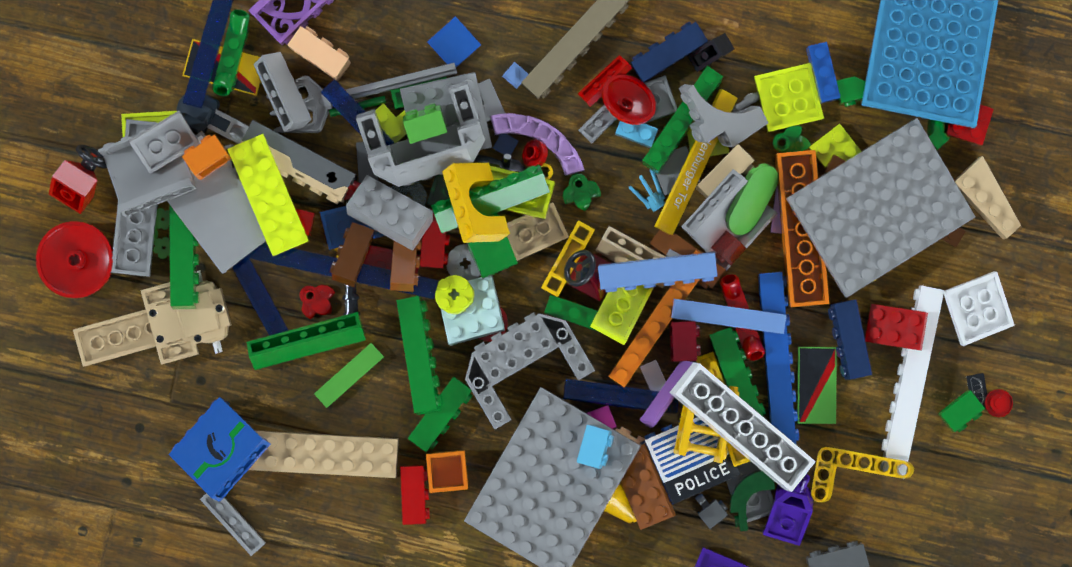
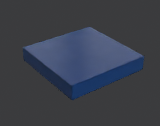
(454, 42)

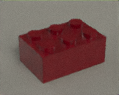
(683, 341)

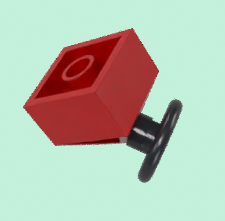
(75, 181)

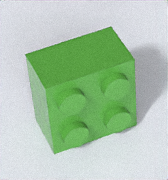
(424, 123)

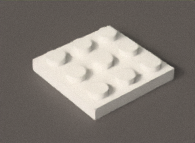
(978, 308)

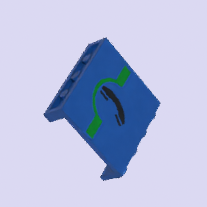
(218, 449)

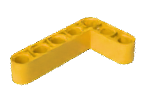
(855, 464)

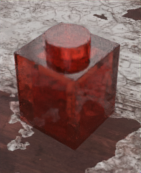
(728, 248)

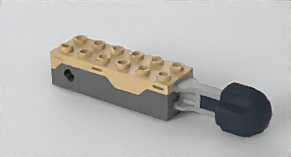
(289, 156)

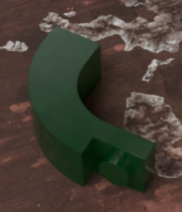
(743, 491)

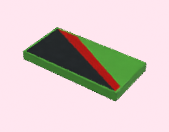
(816, 385)

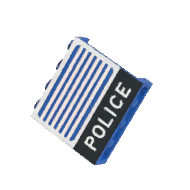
(690, 473)

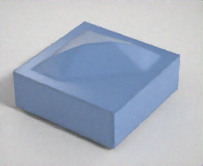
(515, 75)

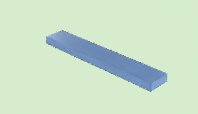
(728, 316)

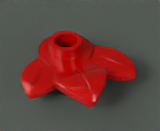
(319, 302)

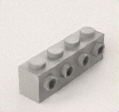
(282, 91)

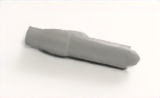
(748, 100)

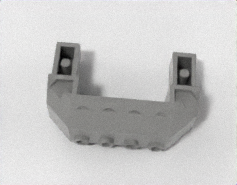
(407, 162)
(515, 351)

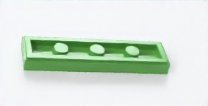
(349, 375)

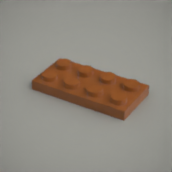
(646, 491)

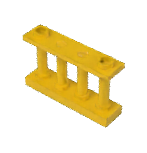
(687, 426)

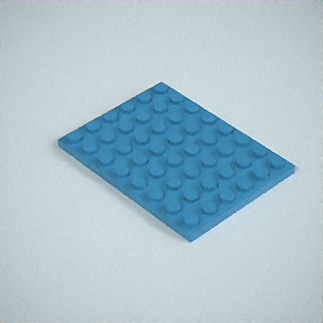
(930, 58)

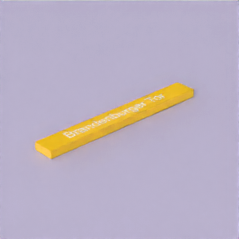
(691, 172)

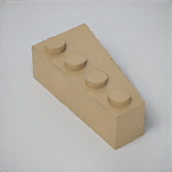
(987, 198)

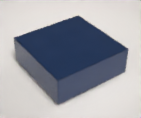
(505, 144)

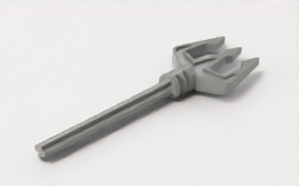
(320, 105)

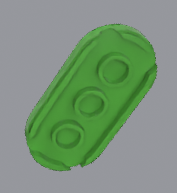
(752, 199)

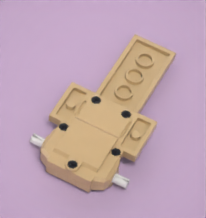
(159, 326)

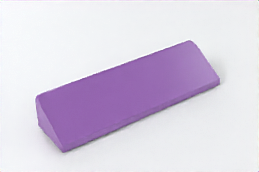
(664, 398)

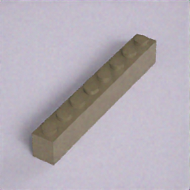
(572, 45)

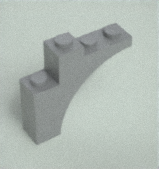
(711, 122)

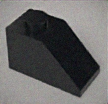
(711, 52)

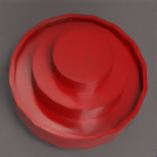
(535, 153)
(998, 403)

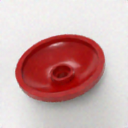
(628, 99)

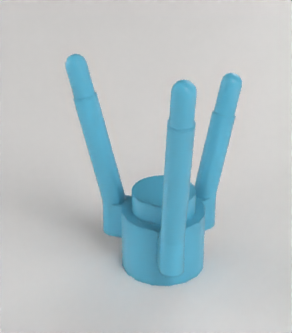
(655, 200)

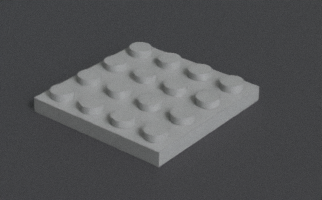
(438, 92)

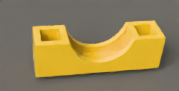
(577, 241)

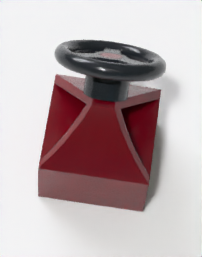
(585, 273)

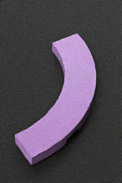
(543, 132)

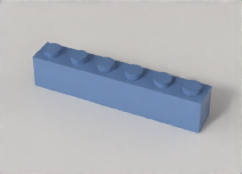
(658, 270)

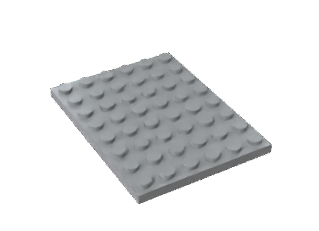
(880, 207)
(538, 492)

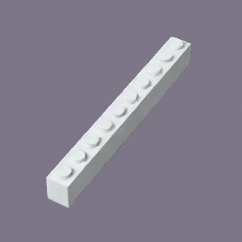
(911, 383)

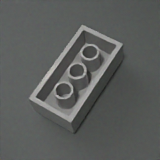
(389, 212)

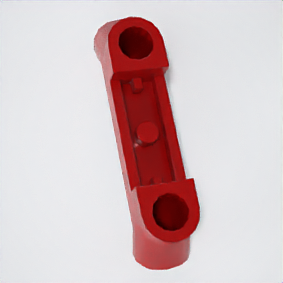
(735, 298)

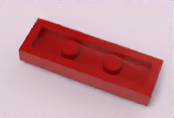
(593, 90)

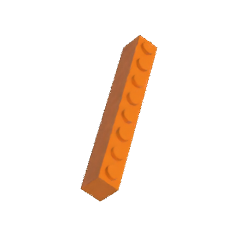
(650, 332)

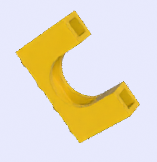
(471, 223)

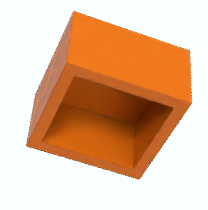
(206, 156)
(447, 471)

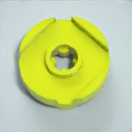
(446, 287)

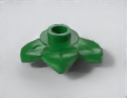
(793, 139)
(581, 194)

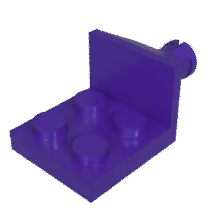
(790, 513)

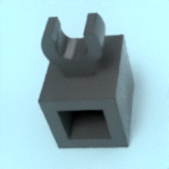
(711, 512)

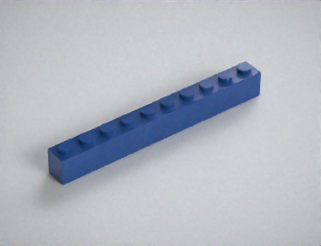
(778, 357)

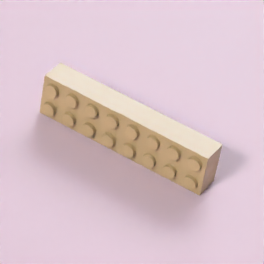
(329, 454)

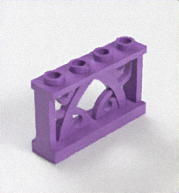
(305, 15)

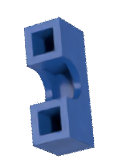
(823, 71)

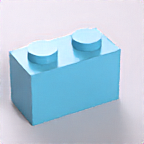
(640, 134)
(595, 446)

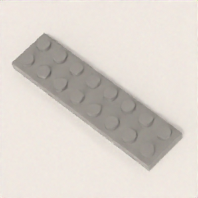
(134, 232)

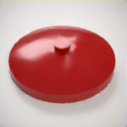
(74, 259)

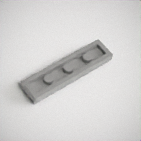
(234, 523)

